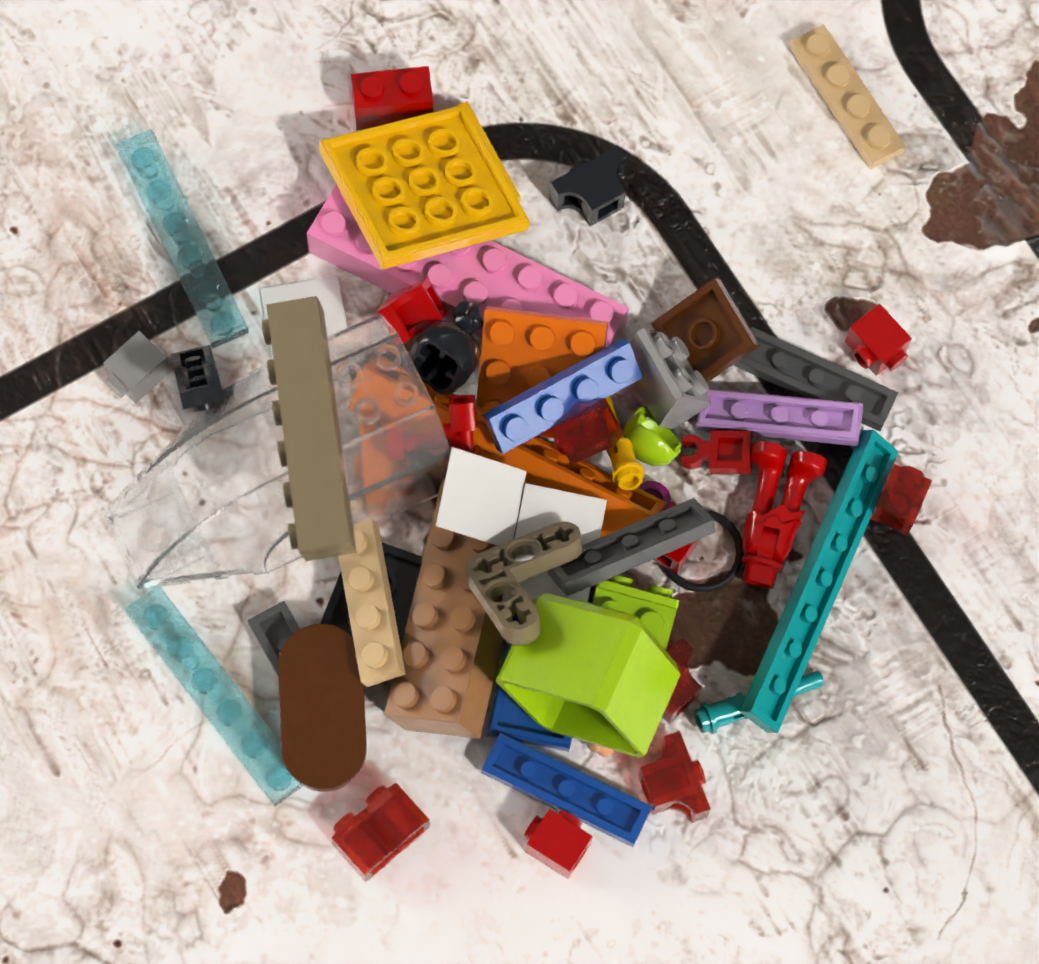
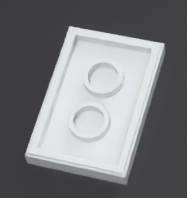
(547, 506)

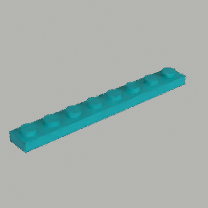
(819, 582)

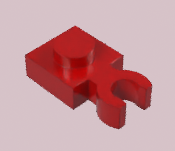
(725, 452)

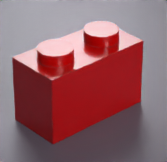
(391, 96)

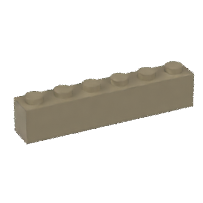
(310, 429)

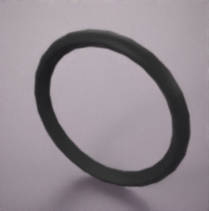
(729, 576)

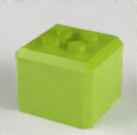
(592, 675)

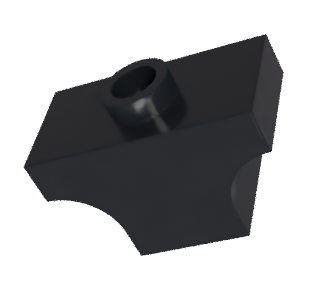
(592, 187)

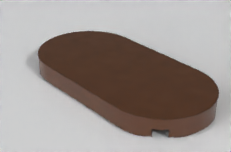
(321, 708)

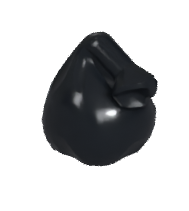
(447, 351)

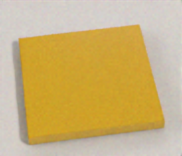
(423, 186)

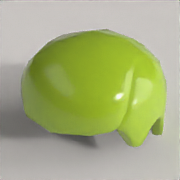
(650, 442)

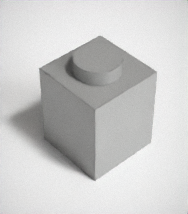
(136, 368)

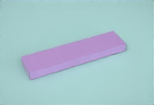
(783, 417)

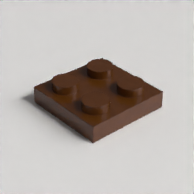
(709, 329)

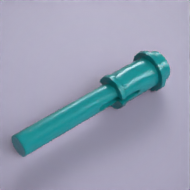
(727, 710)

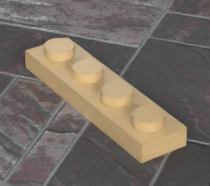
(847, 96)
(371, 607)

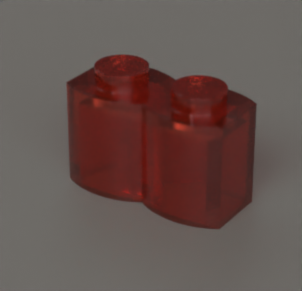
(379, 831)

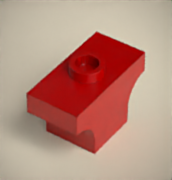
(413, 309)

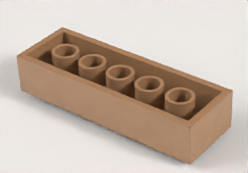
(446, 644)

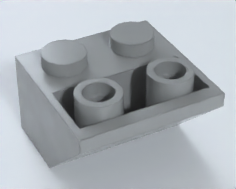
(668, 381)

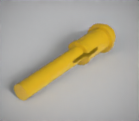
(626, 470)

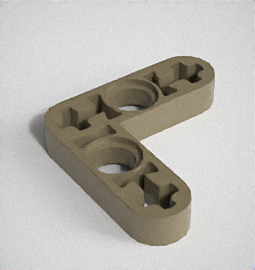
(506, 579)

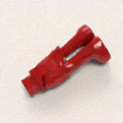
(769, 531)

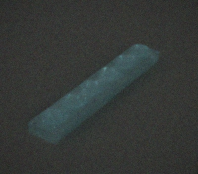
(182, 239)
(214, 692)

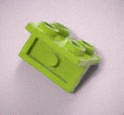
(652, 607)

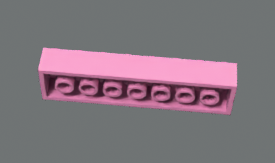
(472, 273)

